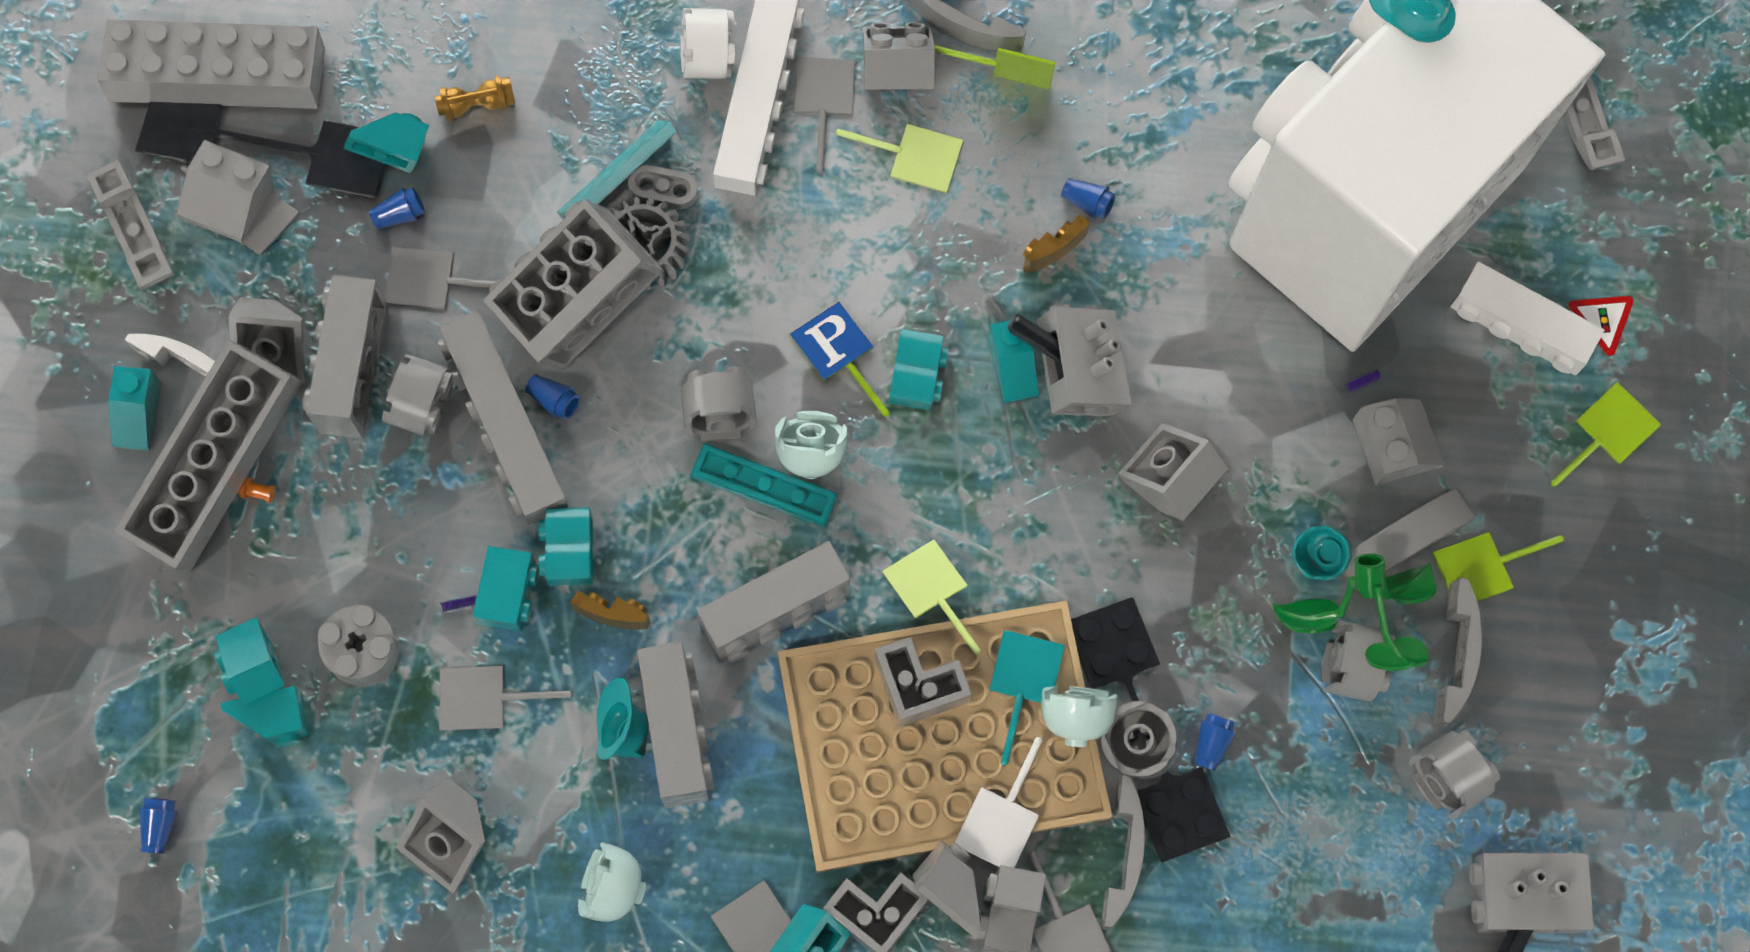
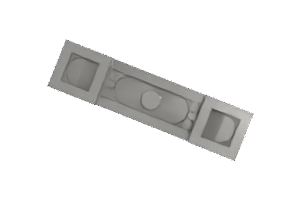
(969, 30)
(1590, 131)
(130, 224)
(1415, 531)
(1463, 609)
(1128, 808)

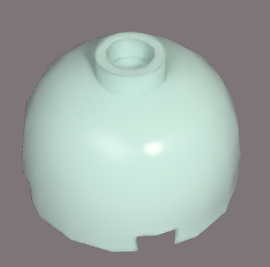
(810, 444)
(1078, 713)
(611, 884)

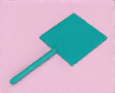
(1022, 671)

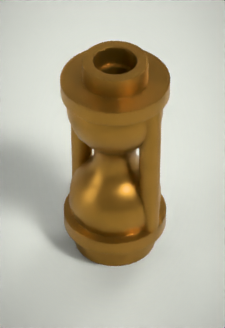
(491, 94)

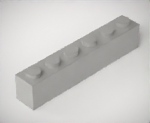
(503, 417)

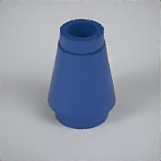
(1089, 197)
(397, 209)
(553, 396)
(1213, 740)
(156, 823)

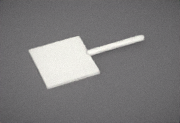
(998, 826)

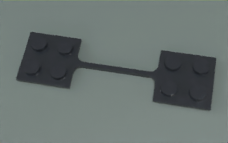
(180, 128)
(1179, 808)

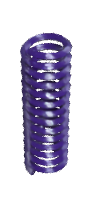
(1364, 379)
(463, 600)

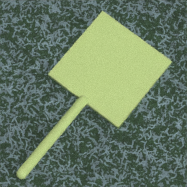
(921, 158)
(928, 580)

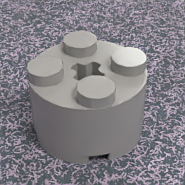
(417, 394)
(718, 404)
(338, 641)
(1346, 666)
(1161, 748)
(1454, 773)

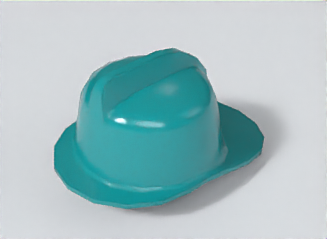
(1418, 19)
(620, 724)

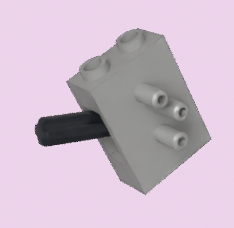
(1079, 358)
(1531, 895)

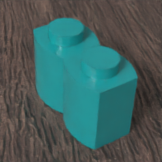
(916, 370)
(568, 546)

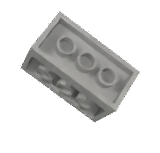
(572, 284)

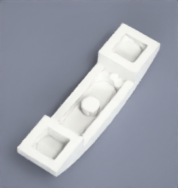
(161, 349)

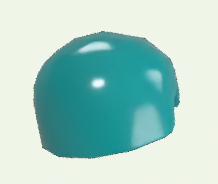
(1322, 553)

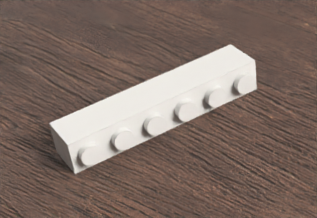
(756, 96)

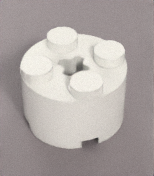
(706, 43)

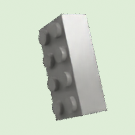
(345, 356)
(774, 603)
(673, 725)

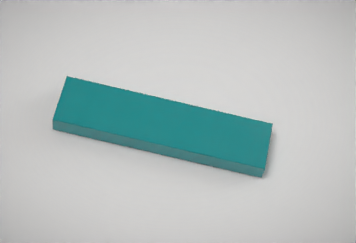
(623, 165)
(764, 485)

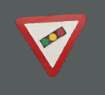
(1608, 314)

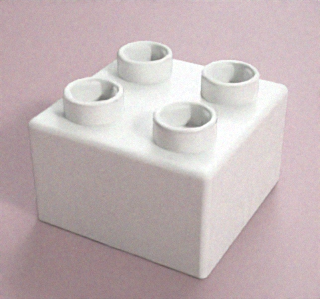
(1398, 153)

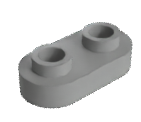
(665, 184)

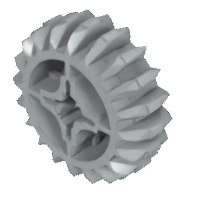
(656, 236)

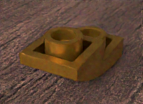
(1051, 249)
(621, 613)

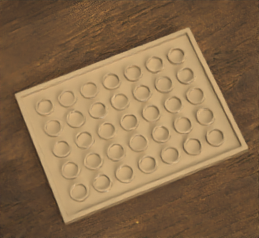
(903, 789)

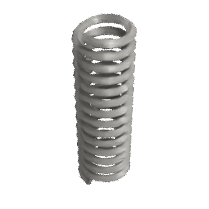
(995, 309)

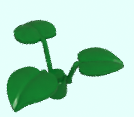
(1370, 580)

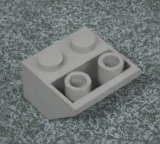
(898, 56)

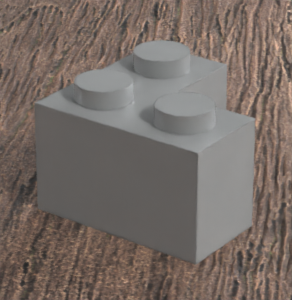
(919, 693)
(1013, 908)
(881, 922)

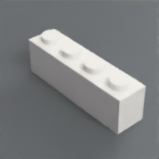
(1527, 319)

